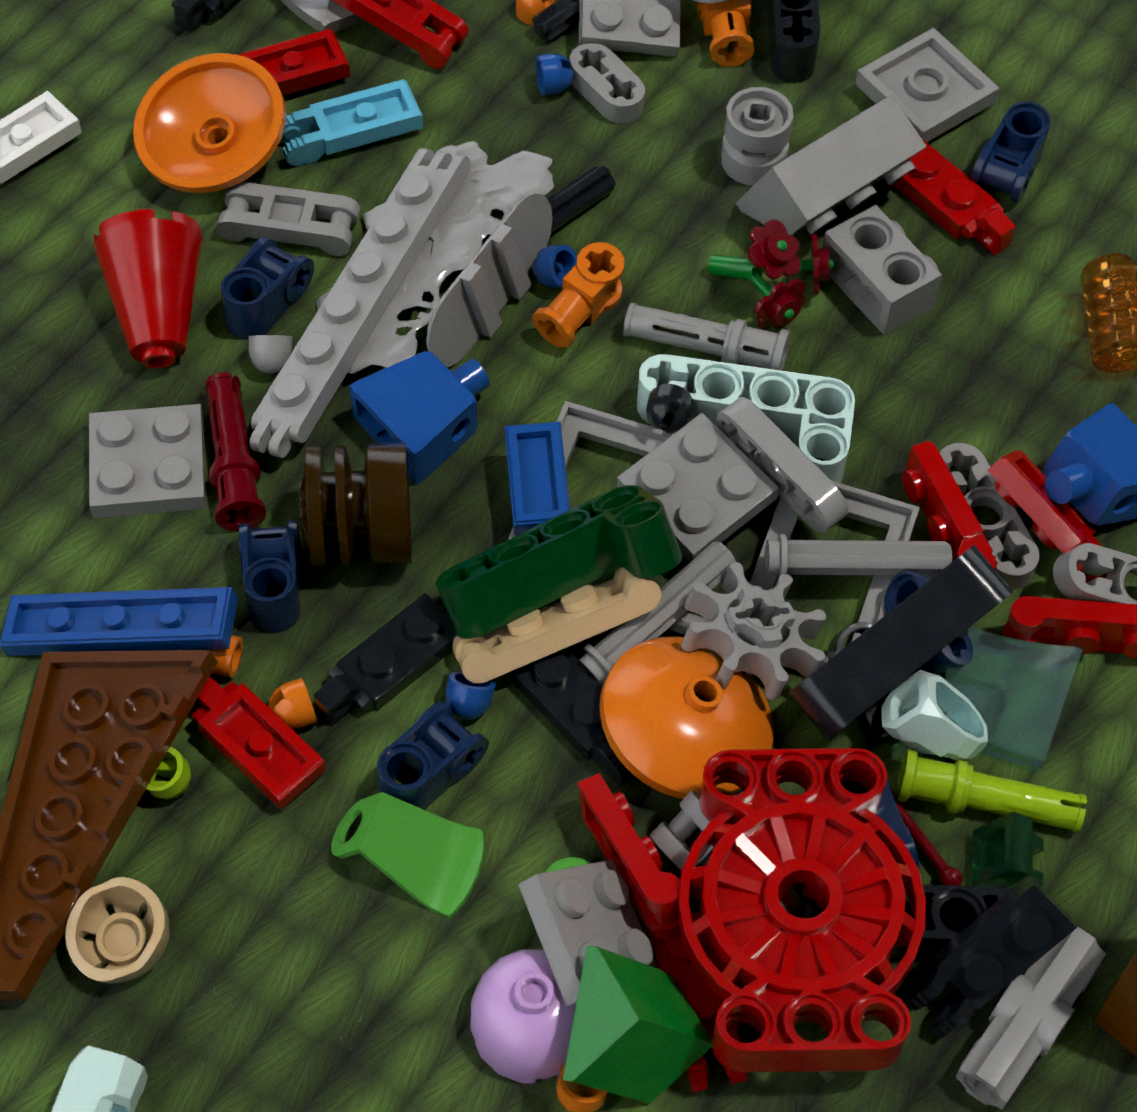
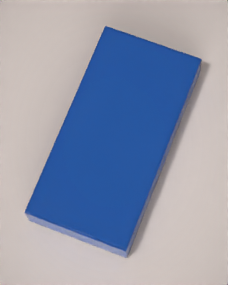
(536, 473)

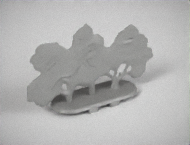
(490, 270)

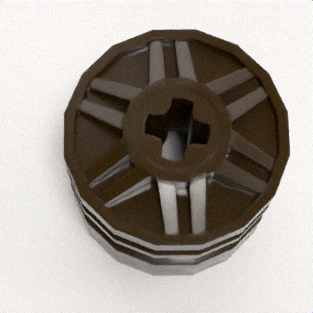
(357, 505)

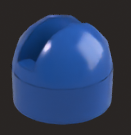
(553, 73)
(553, 261)
(467, 698)

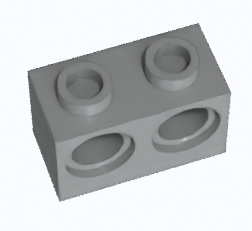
(882, 269)

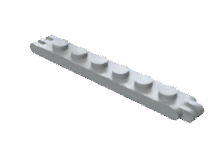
(356, 302)

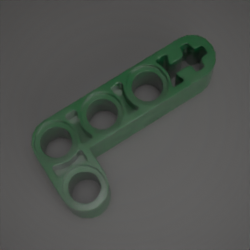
(558, 557)

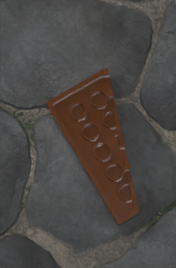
(78, 774)

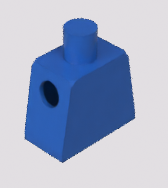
(422, 406)
(1097, 468)

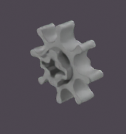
(753, 630)

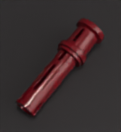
(234, 470)

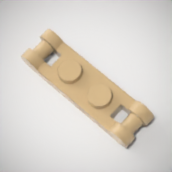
(556, 626)

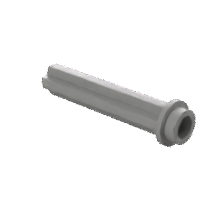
(855, 557)
(707, 568)

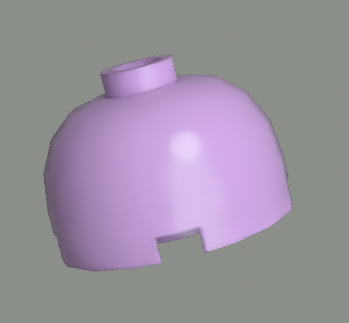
(521, 1018)

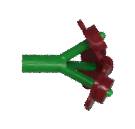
(775, 255)

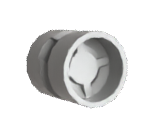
(755, 133)

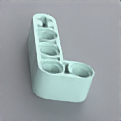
(796, 397)

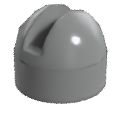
(270, 352)

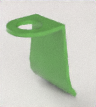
(415, 849)

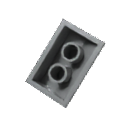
(836, 170)

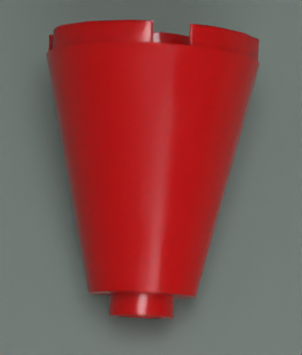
(151, 280)

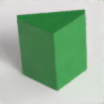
(631, 1028)

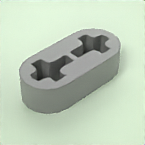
(613, 78)

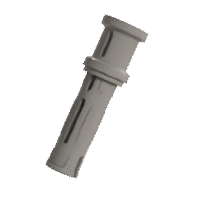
(740, 343)

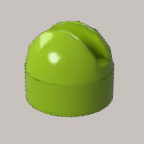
(173, 767)

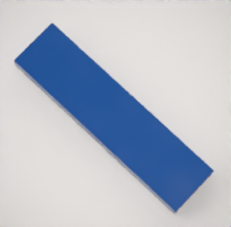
(120, 621)

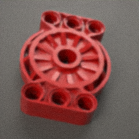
(787, 967)

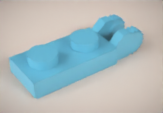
(350, 122)

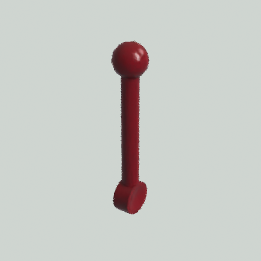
(947, 874)

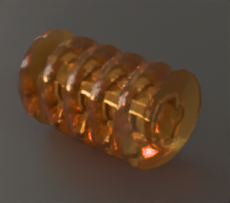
(1111, 311)

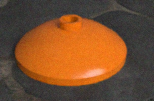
(196, 108)
(663, 726)

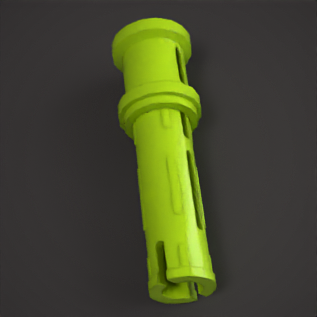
(961, 787)

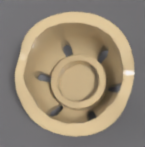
(122, 939)

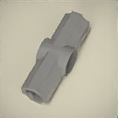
(1029, 1019)

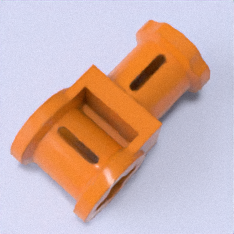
(728, 23)
(585, 294)

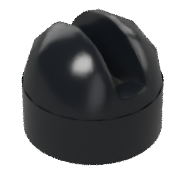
(658, 403)

